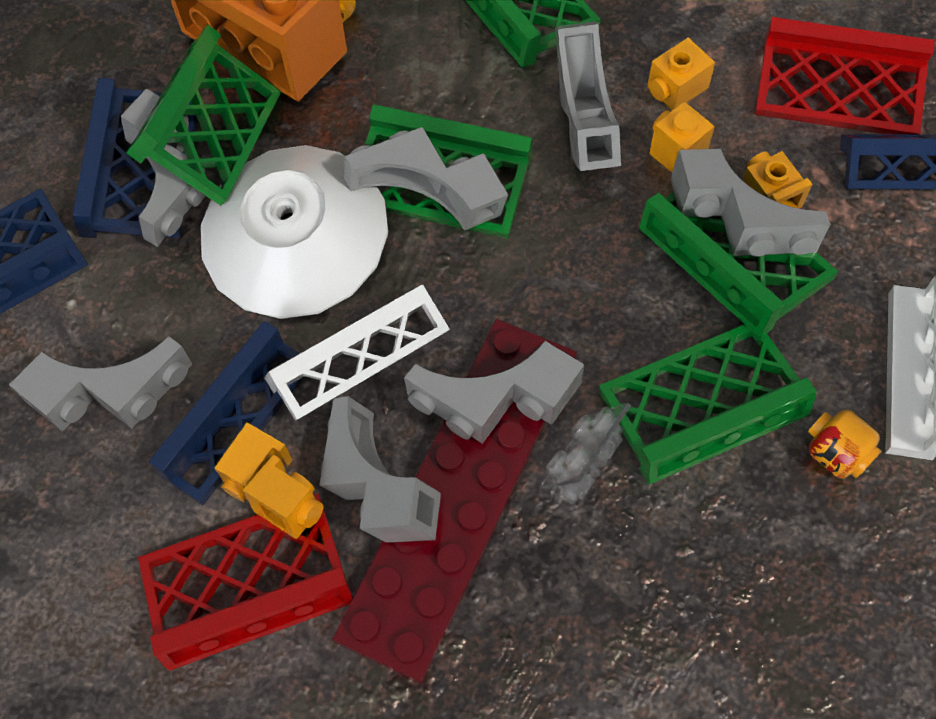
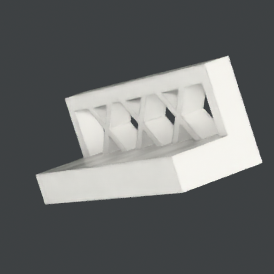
(350, 337)
(911, 372)

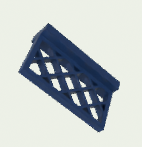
(100, 165)
(36, 263)

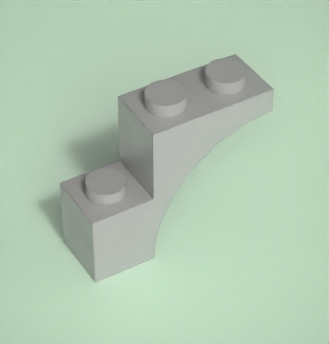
(585, 97)
(410, 161)
(170, 195)
(753, 223)
(125, 390)
(475, 405)
(392, 505)

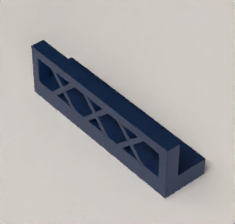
(889, 144)
(215, 410)

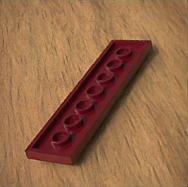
(418, 585)

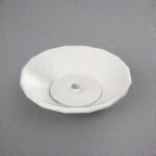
(301, 261)

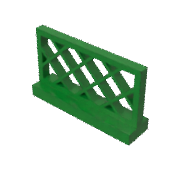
(516, 28)
(175, 102)
(457, 141)
(720, 274)
(731, 425)

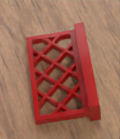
(854, 48)
(245, 617)

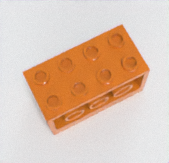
(278, 39)

